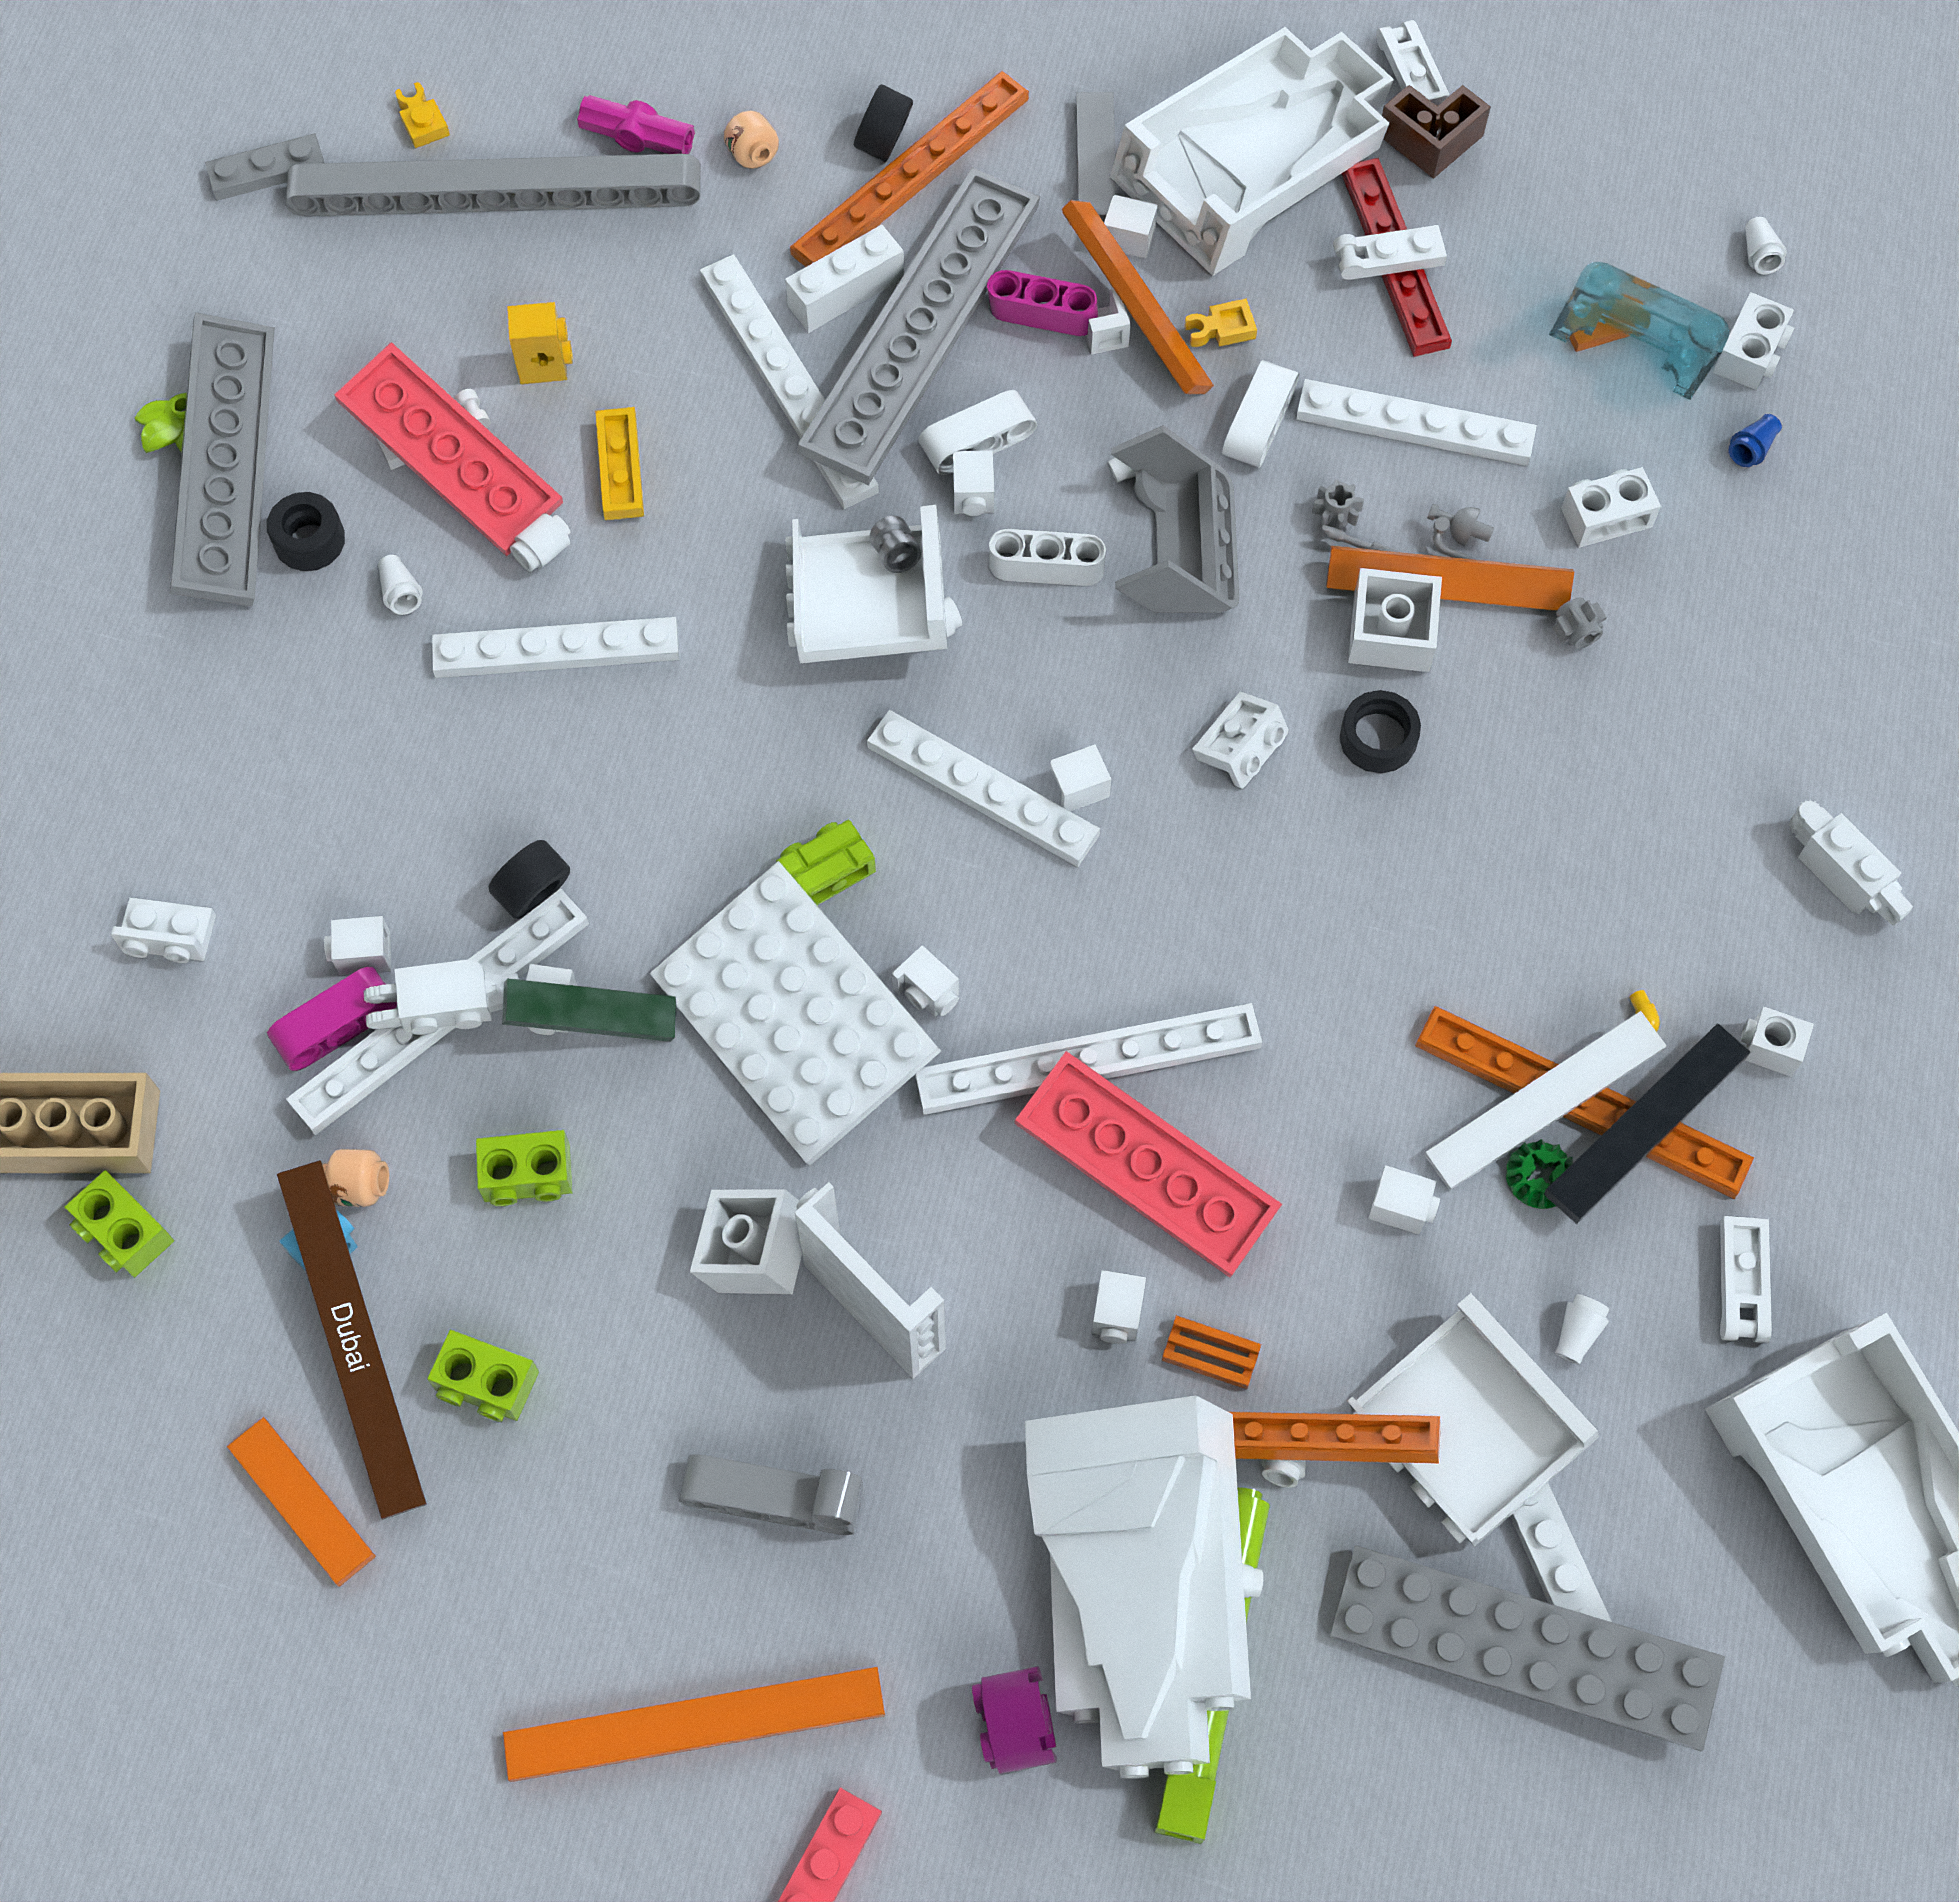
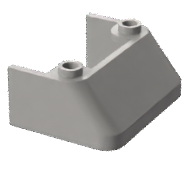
(1193, 526)

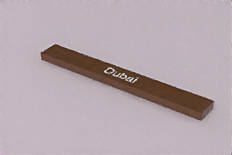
(351, 1340)

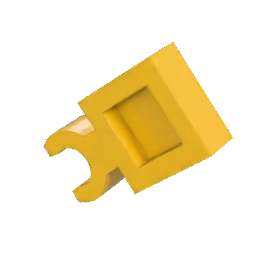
(421, 117)
(1226, 322)

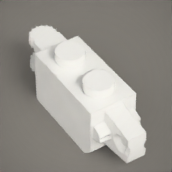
(1848, 863)
(438, 997)

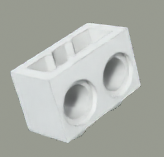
(1754, 340)
(1612, 512)

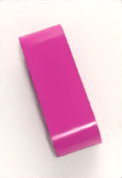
(1029, 290)
(326, 1020)

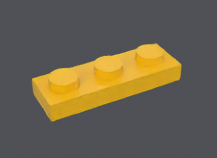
(619, 463)

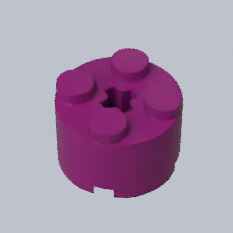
(1016, 1721)

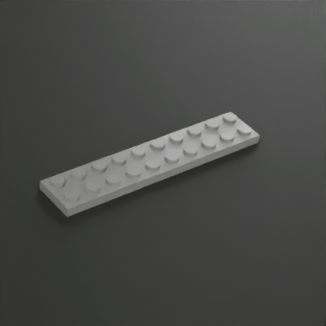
(918, 326)

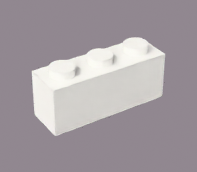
(845, 278)

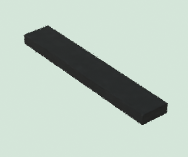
(1646, 1123)

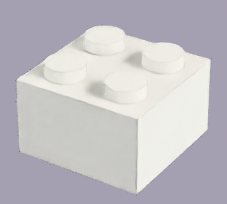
(1395, 620)
(749, 1242)

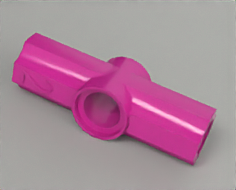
(635, 126)

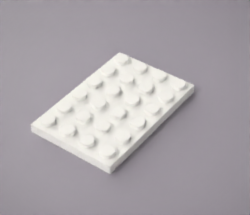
(795, 1013)

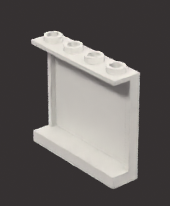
(856, 607)
(908, 1333)
(1499, 1418)

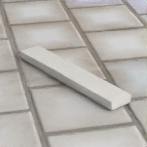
(1545, 1100)

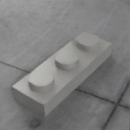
(261, 166)

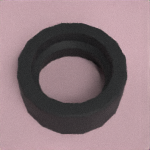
(1385, 704)

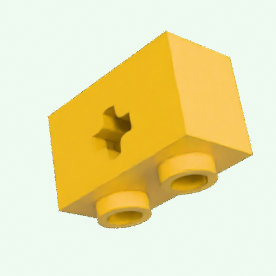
(539, 342)

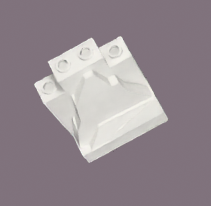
(1252, 141)
(1866, 1484)
(1143, 1575)

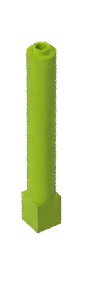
(1189, 1797)

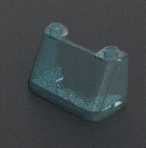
(1648, 313)

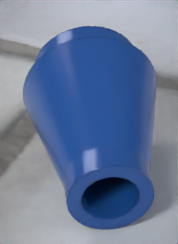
(1753, 442)

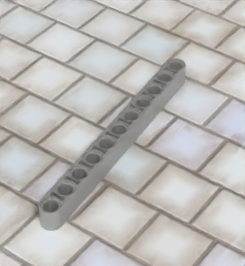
(493, 185)

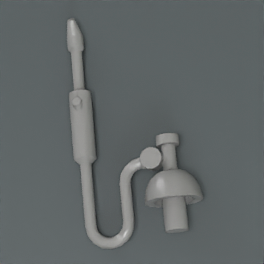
(1462, 526)

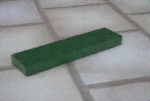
(588, 1010)

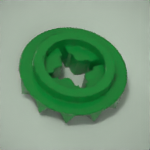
(1522, 1166)

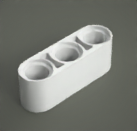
(1260, 413)
(982, 427)
(1063, 569)

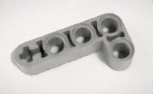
(773, 1494)

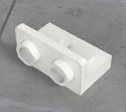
(1242, 737)
(165, 930)

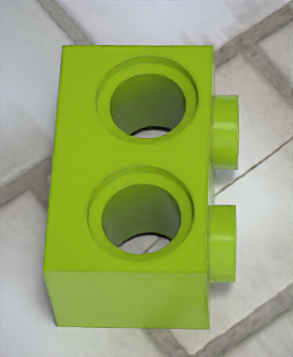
(525, 1155)
(123, 1220)
(488, 1367)

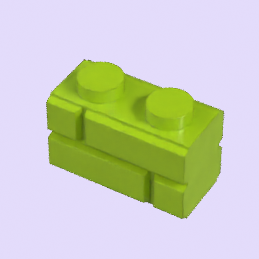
(829, 861)

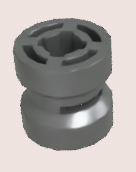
(895, 544)

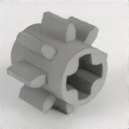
(1338, 505)
(1579, 622)

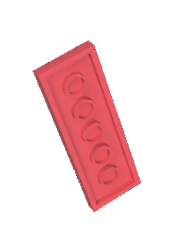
(447, 447)
(1148, 1164)

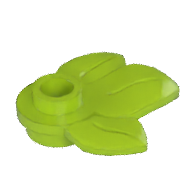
(162, 423)

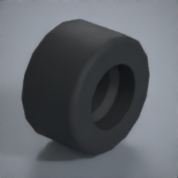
(883, 122)
(296, 512)
(529, 878)

